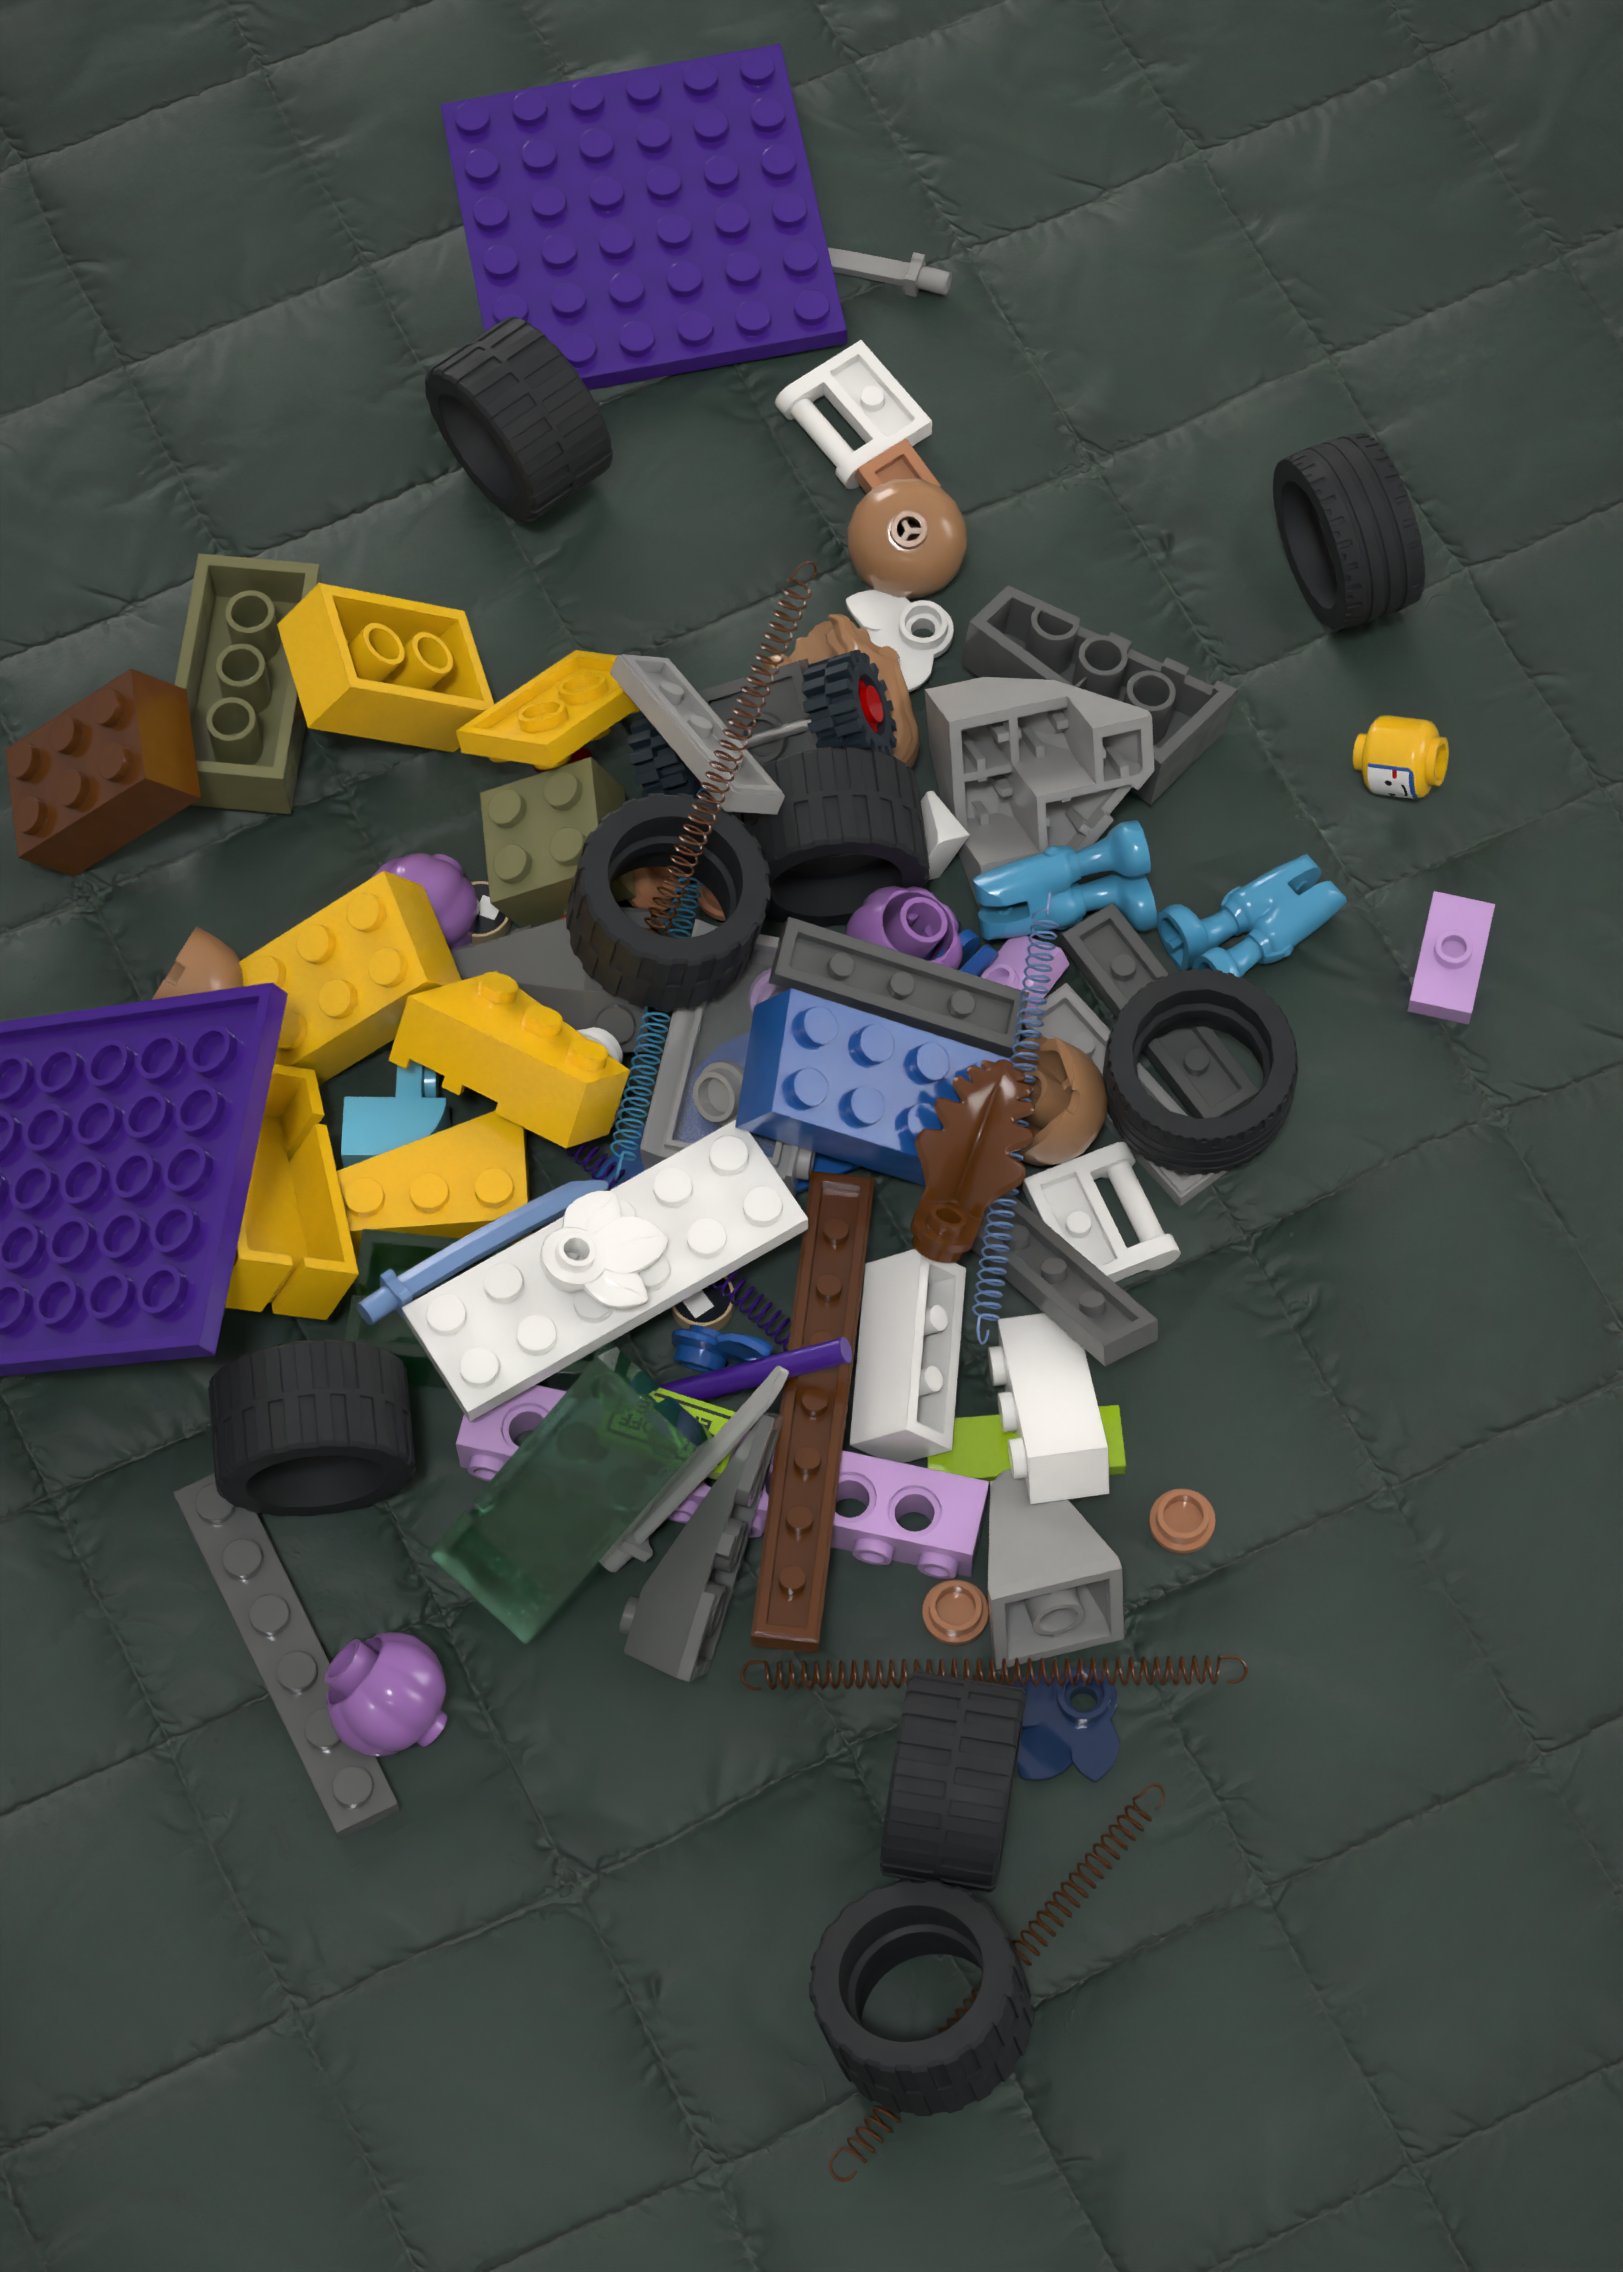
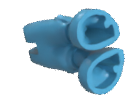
(1022, 887)
(1273, 909)

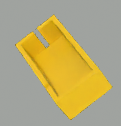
(294, 1220)

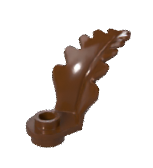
(970, 1158)

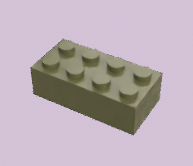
(240, 681)

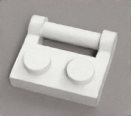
(865, 398)
(1075, 1210)

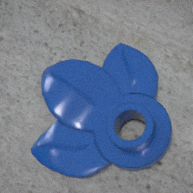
(710, 1350)

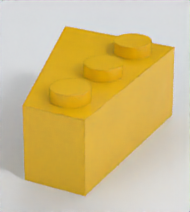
(515, 1053)
(440, 1182)

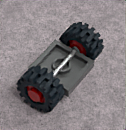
(807, 709)

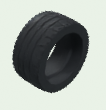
(1349, 531)
(1221, 1004)

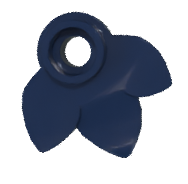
(1062, 1736)

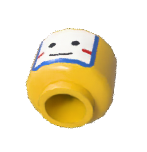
(1401, 756)

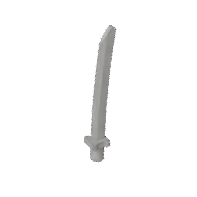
(910, 275)
(637, 1542)

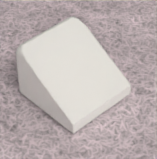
(942, 834)

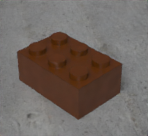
(102, 773)

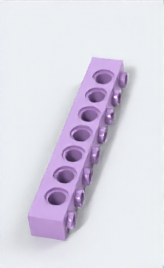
(884, 1486)

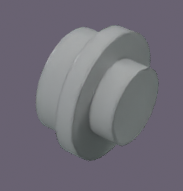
(718, 1091)

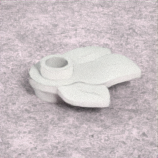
(892, 624)
(611, 1249)

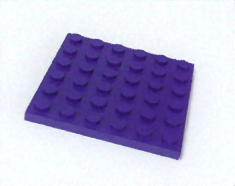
(648, 217)
(127, 1174)

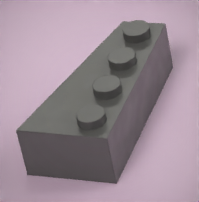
(1039, 641)

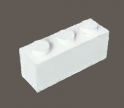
(907, 1357)
(1050, 1409)

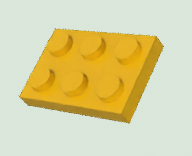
(551, 714)

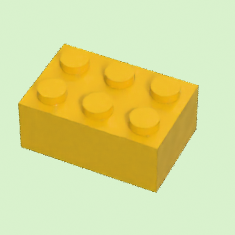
(384, 667)
(352, 973)

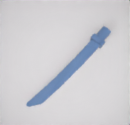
(401, 1290)

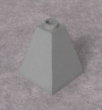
(1048, 1578)

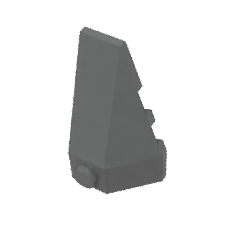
(553, 976)
(690, 1591)

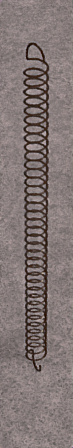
(756, 694)
(1003, 1670)
(853, 2151)

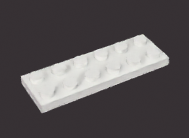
(511, 1328)

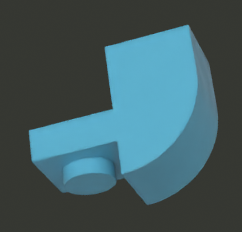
(386, 1123)

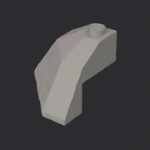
(1032, 764)

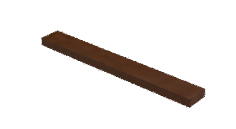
(815, 1417)

